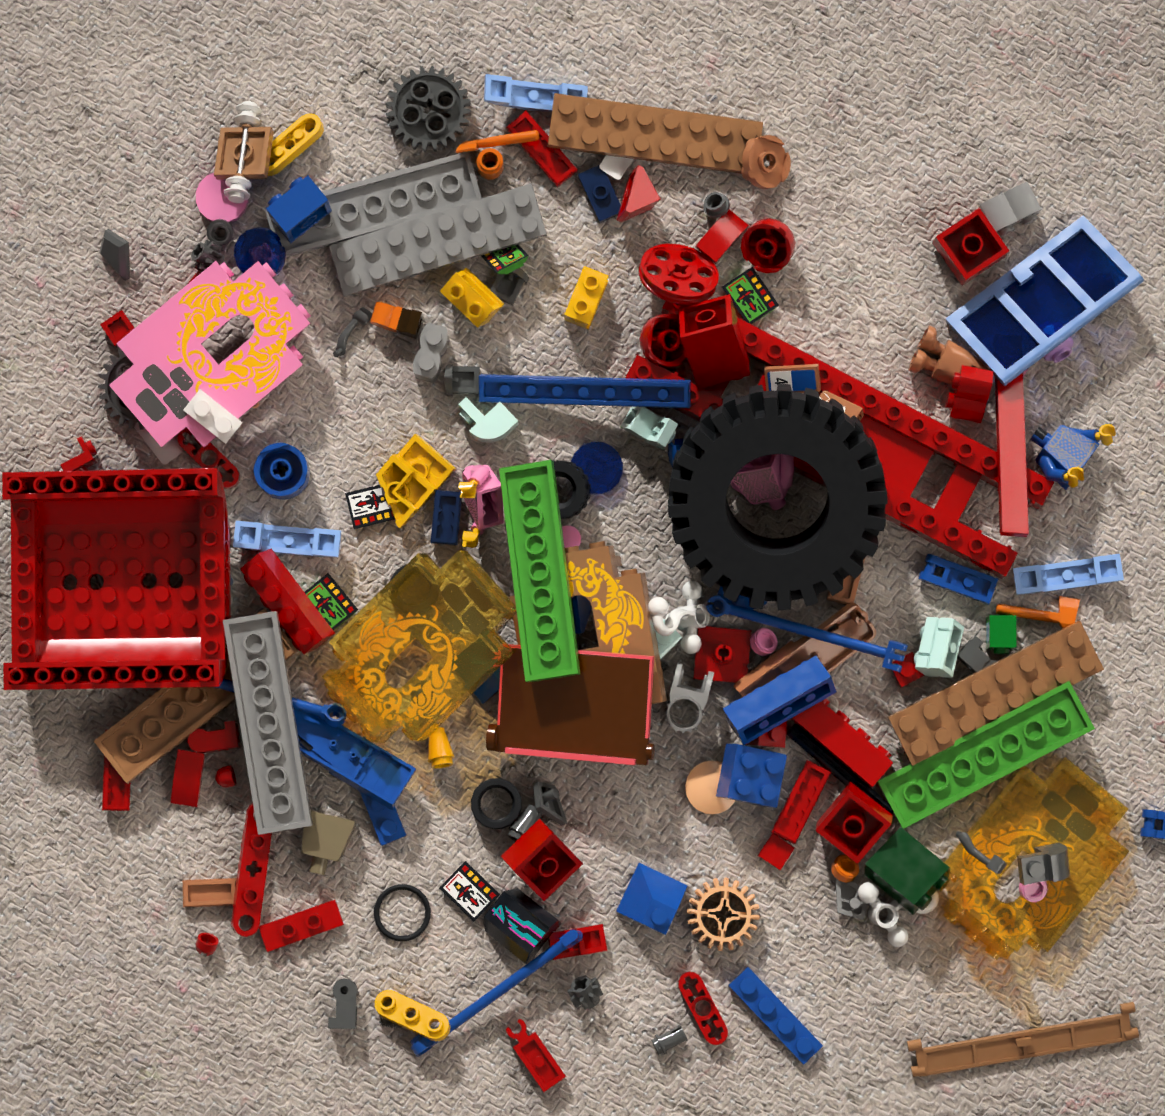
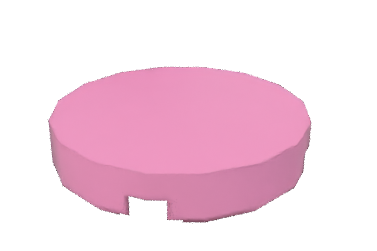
(213, 202)

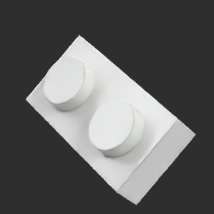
(212, 416)

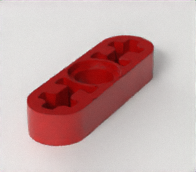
(228, 466)
(704, 1029)

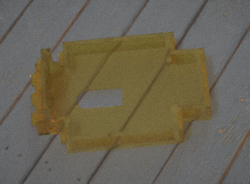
(452, 616)
(1026, 815)

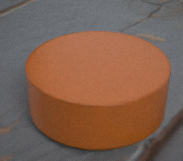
(844, 869)

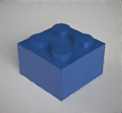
(298, 208)
(751, 775)

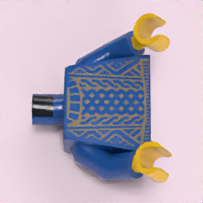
(1069, 451)

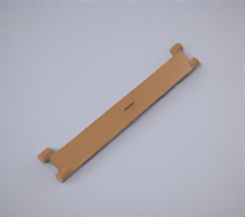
(1023, 1043)

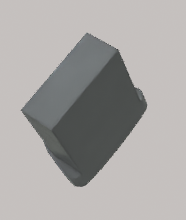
(509, 285)
(461, 380)

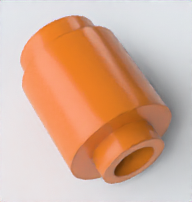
(490, 156)

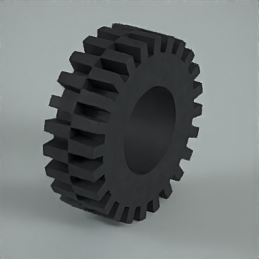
(792, 565)

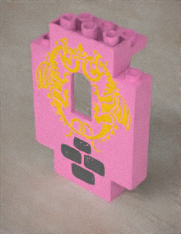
(175, 365)

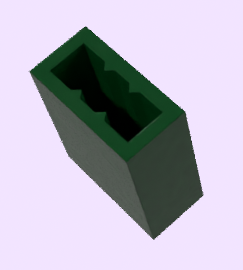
(907, 871)

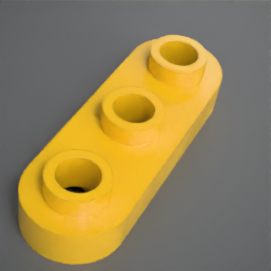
(296, 135)
(422, 1020)

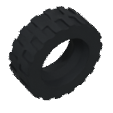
(580, 485)

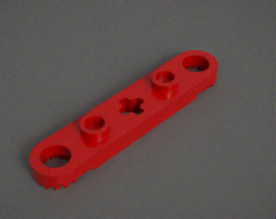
(248, 889)

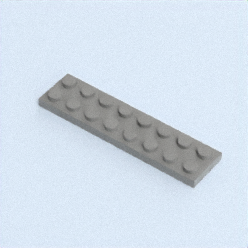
(388, 201)
(438, 240)
(267, 722)

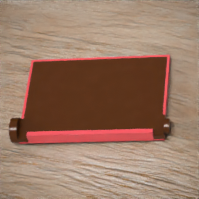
(577, 717)

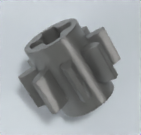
(206, 254)
(585, 992)

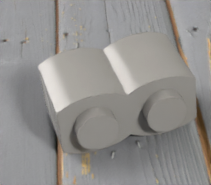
(1011, 209)
(428, 358)

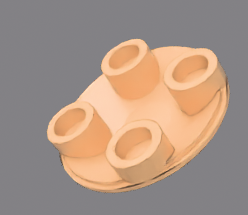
(702, 788)

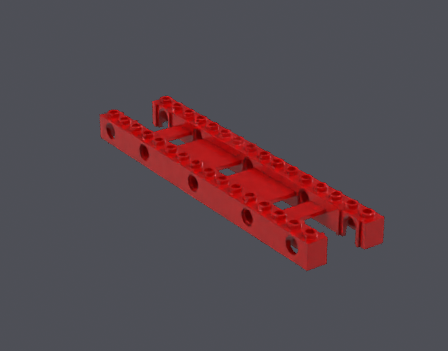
(903, 444)

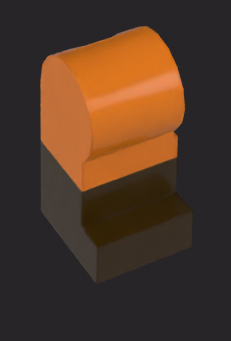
(397, 319)

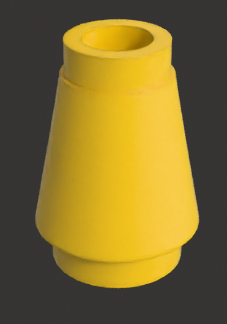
(439, 750)

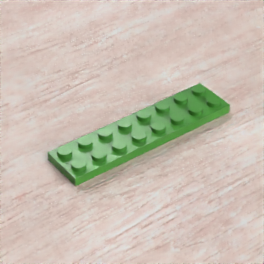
(539, 571)
(986, 754)

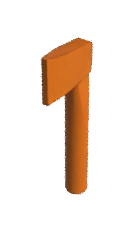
(500, 140)
(1066, 612)

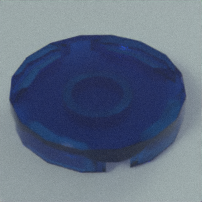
(262, 246)
(601, 465)

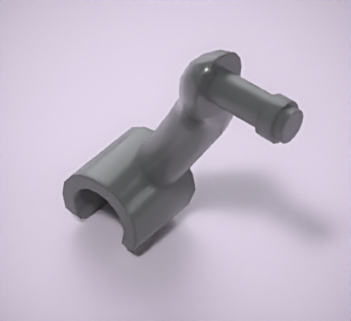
(361, 316)
(995, 864)

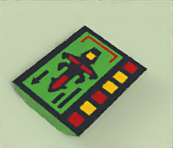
(506, 259)
(750, 296)
(331, 601)

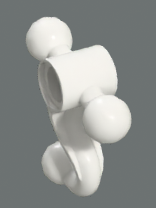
(683, 618)
(897, 935)

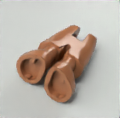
(951, 357)

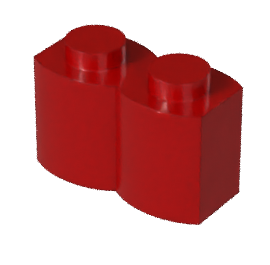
(970, 393)

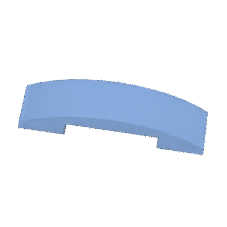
(526, 95)
(287, 539)
(1068, 574)

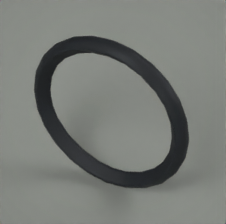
(427, 912)

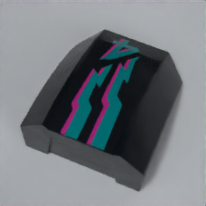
(519, 924)

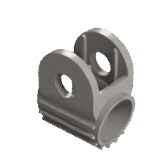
(680, 691)

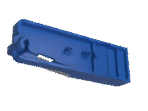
(353, 759)

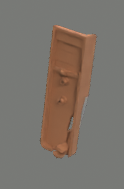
(850, 622)

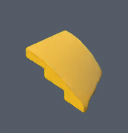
(412, 478)

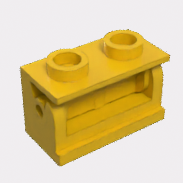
(472, 297)
(586, 297)

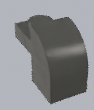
(1045, 864)

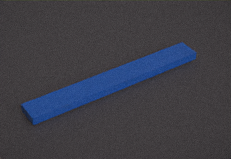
(585, 391)

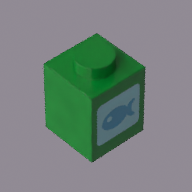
(1001, 633)

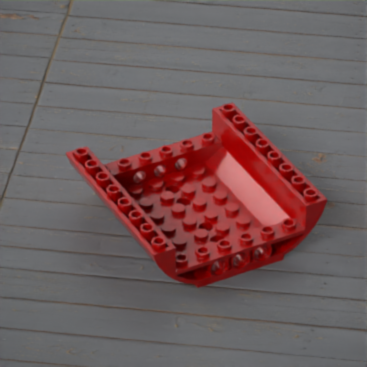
(122, 530)

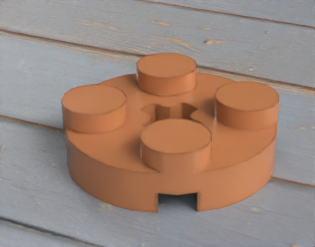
(753, 164)

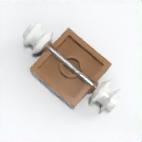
(243, 152)

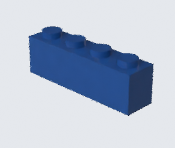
(779, 700)

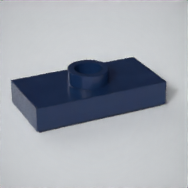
(600, 193)
(446, 518)

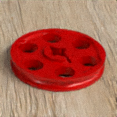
(678, 274)

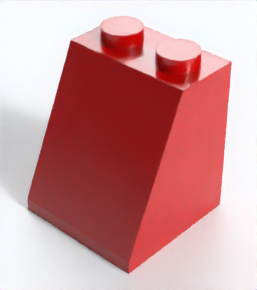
(713, 341)

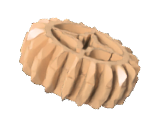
(699, 911)

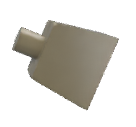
(326, 840)

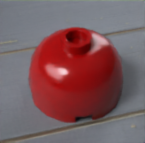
(768, 245)
(662, 341)

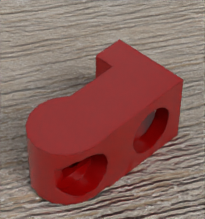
(218, 740)

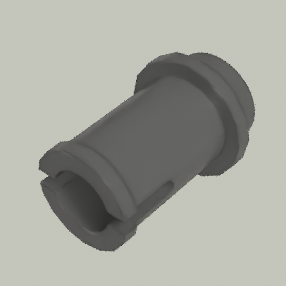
(669, 1040)

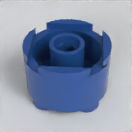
(268, 464)

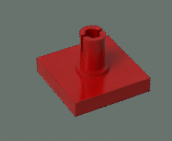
(722, 652)

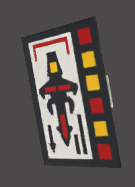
(368, 507)
(469, 891)

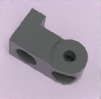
(973, 657)
(346, 1005)

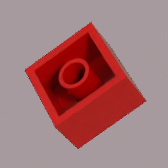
(970, 246)
(854, 822)
(541, 860)

